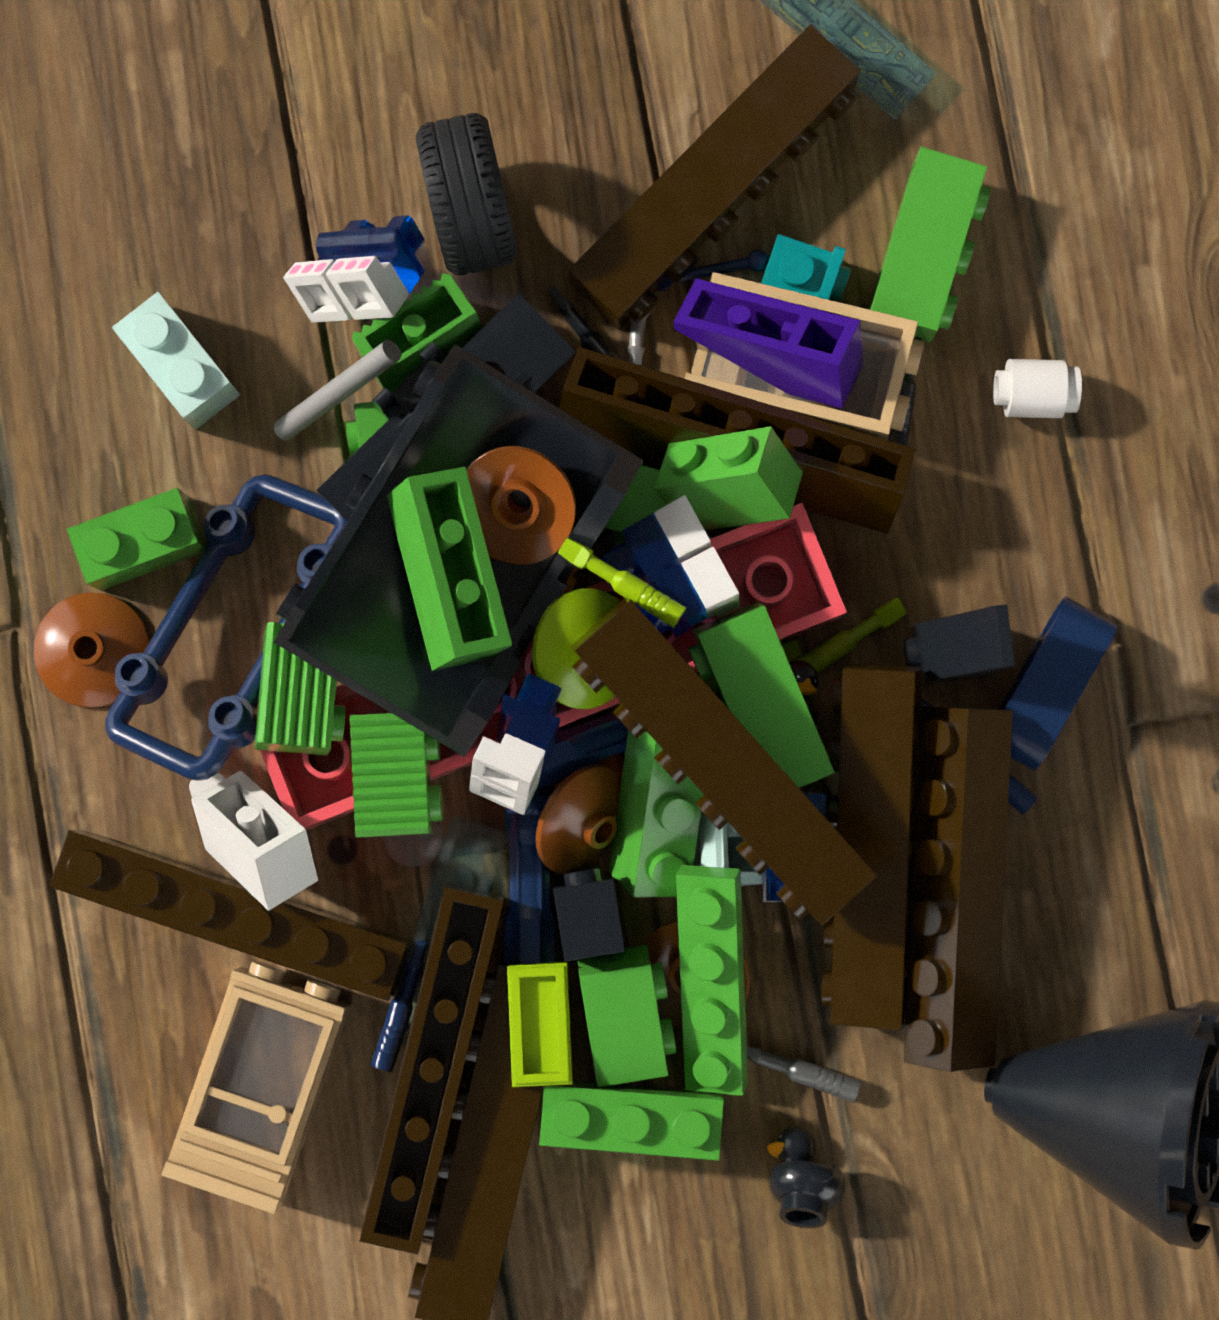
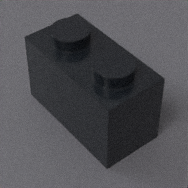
(588, 915)

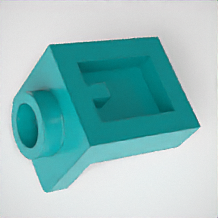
(806, 269)

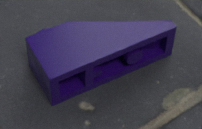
(779, 341)

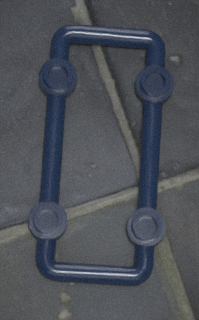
(142, 675)

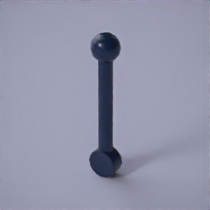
(755, 261)

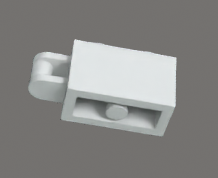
(253, 837)

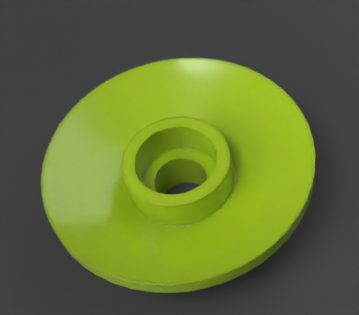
(559, 629)

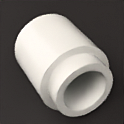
(1038, 388)

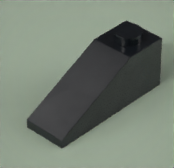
(962, 645)

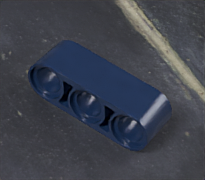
(1054, 678)

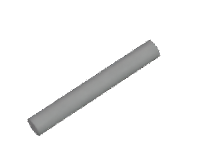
(337, 390)

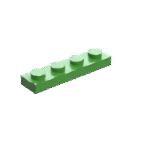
(712, 979)

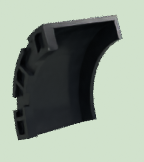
(359, 606)

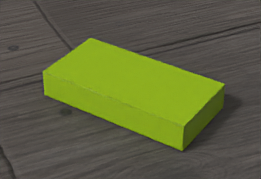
(539, 1024)

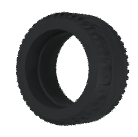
(466, 194)

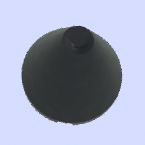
(1128, 1114)

